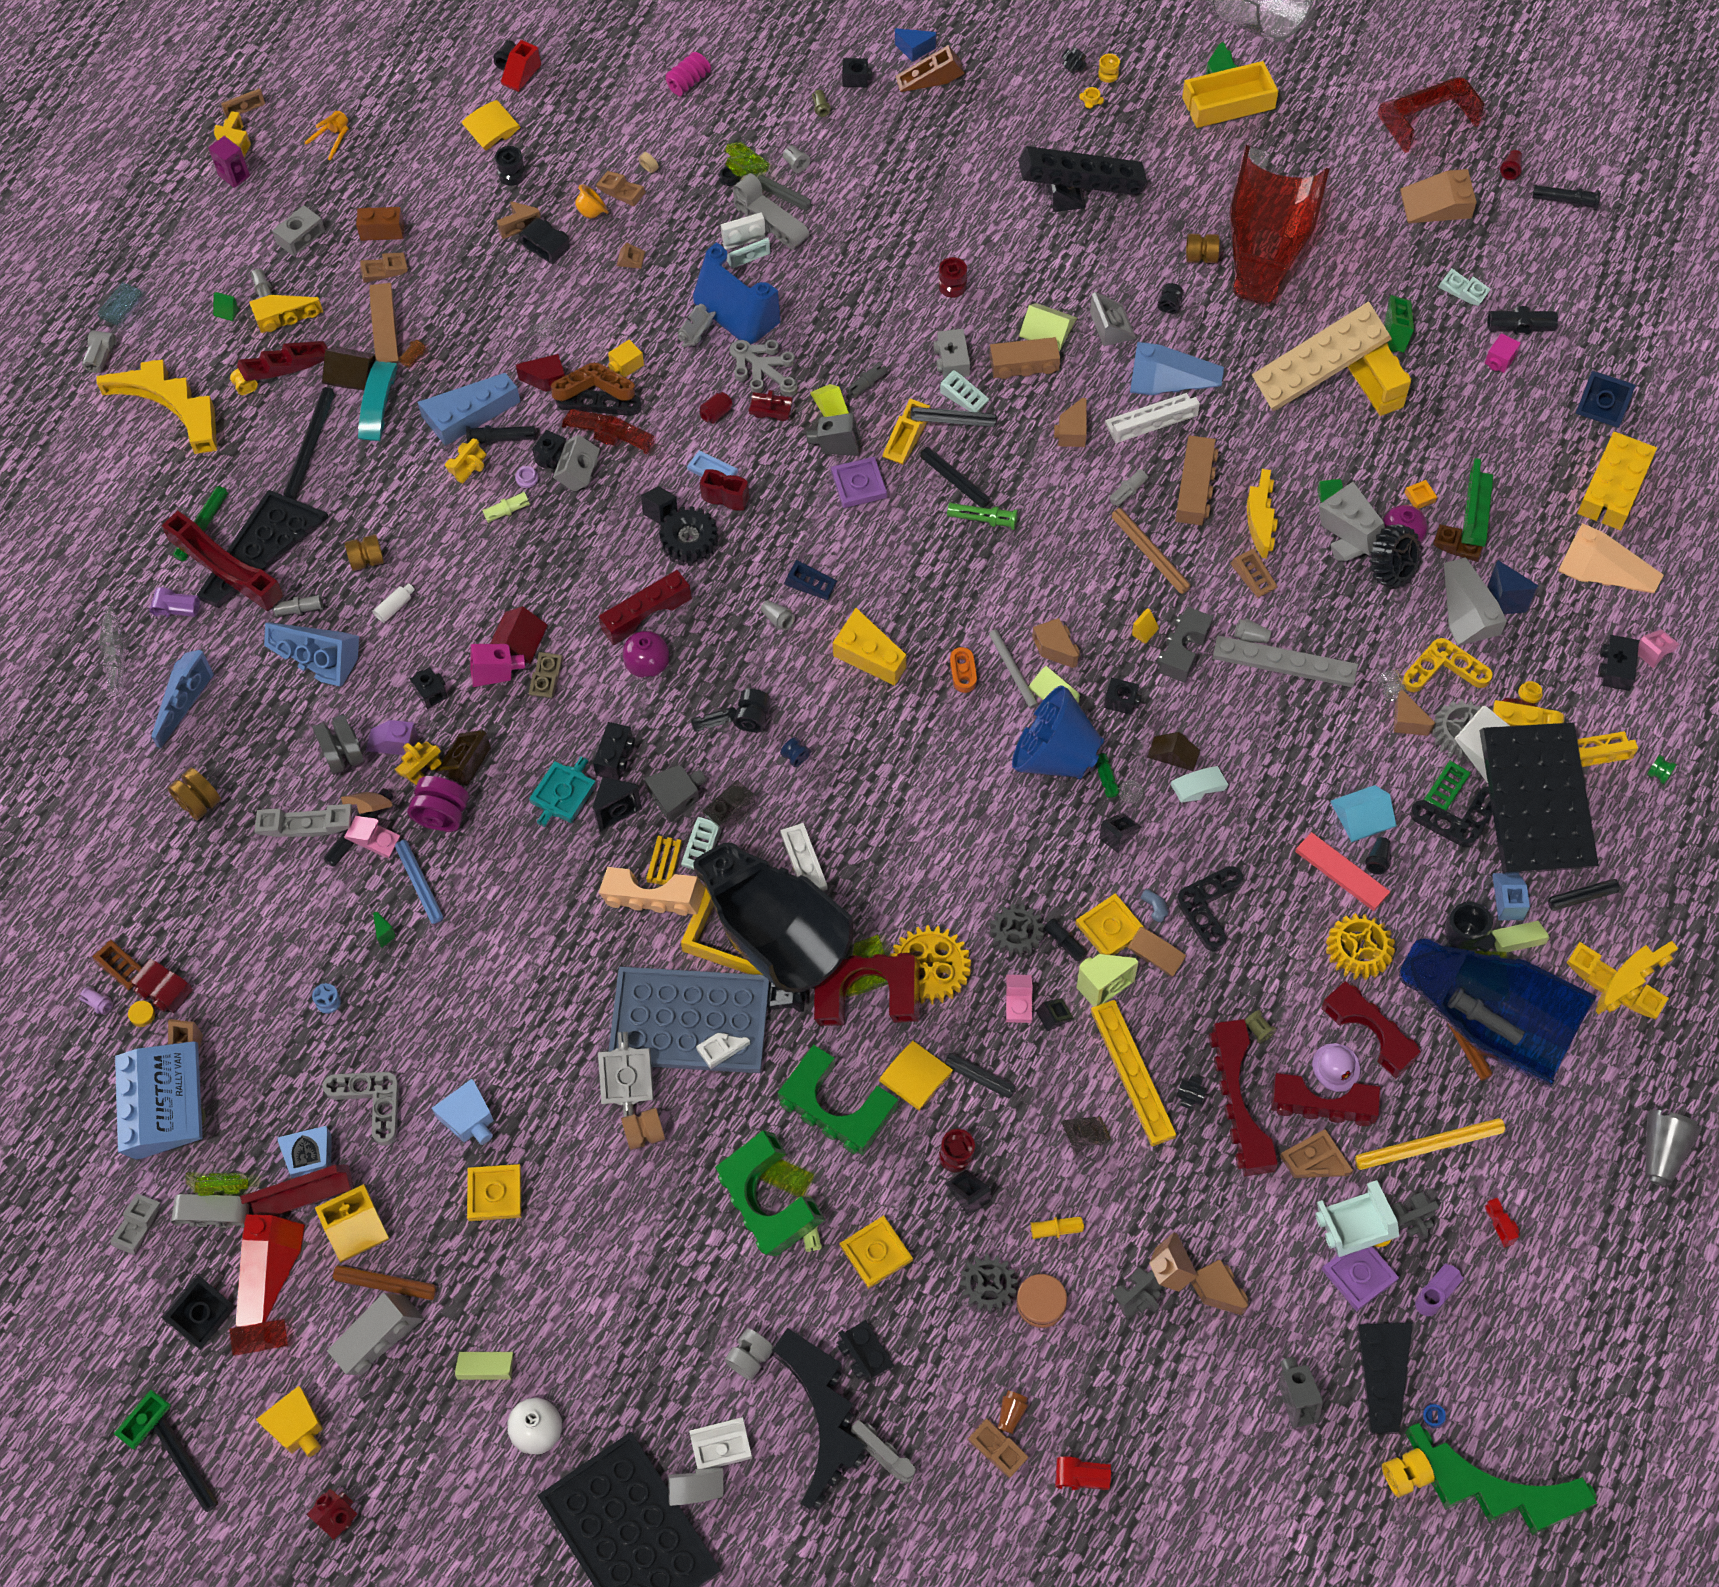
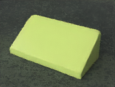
(1047, 681)
(1520, 937)
(484, 1366)

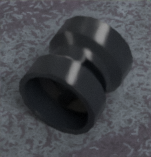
(1170, 298)

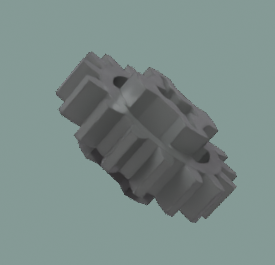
(1012, 939)
(980, 1275)

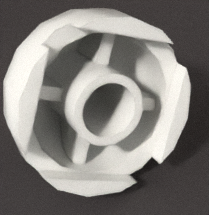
(535, 1437)

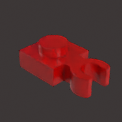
(1505, 1228)

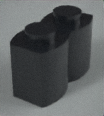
(544, 240)

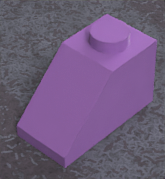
(391, 737)

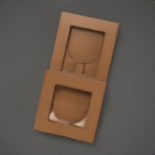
(617, 187)
(389, 266)
(367, 801)
(1157, 951)
(997, 1448)

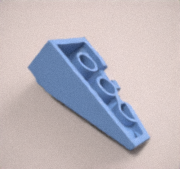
(1167, 370)
(322, 651)

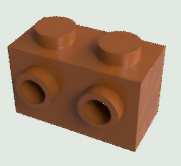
(380, 223)

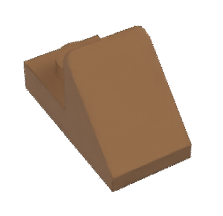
(521, 217)

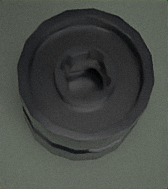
(510, 165)
(752, 709)

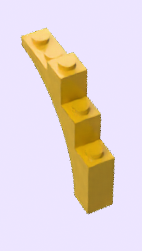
(175, 394)

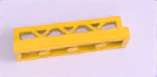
(1606, 752)

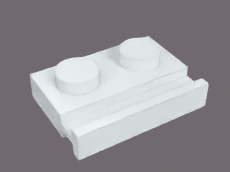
(743, 231)
(720, 1444)

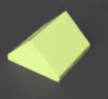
(1046, 323)

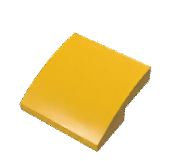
(490, 124)
(915, 1075)

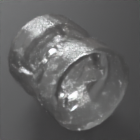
(1391, 684)

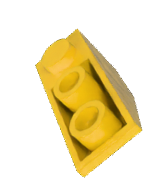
(283, 310)

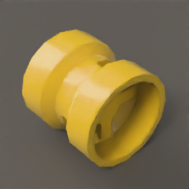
(1108, 68)

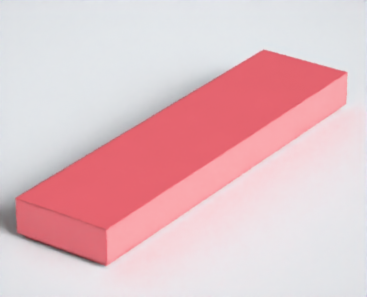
(1342, 871)

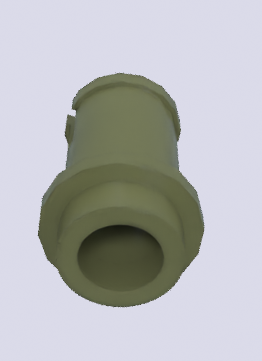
(821, 108)

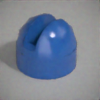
(1428, 1417)

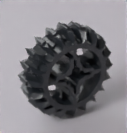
(1395, 555)

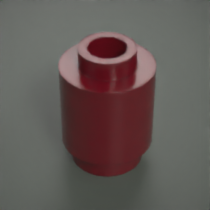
(715, 407)

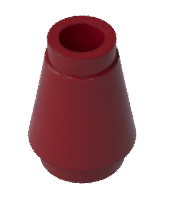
(1512, 165)

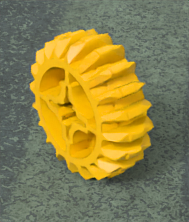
(1343, 935)

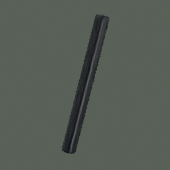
(309, 443)

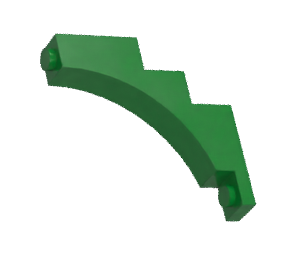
(1460, 1481)

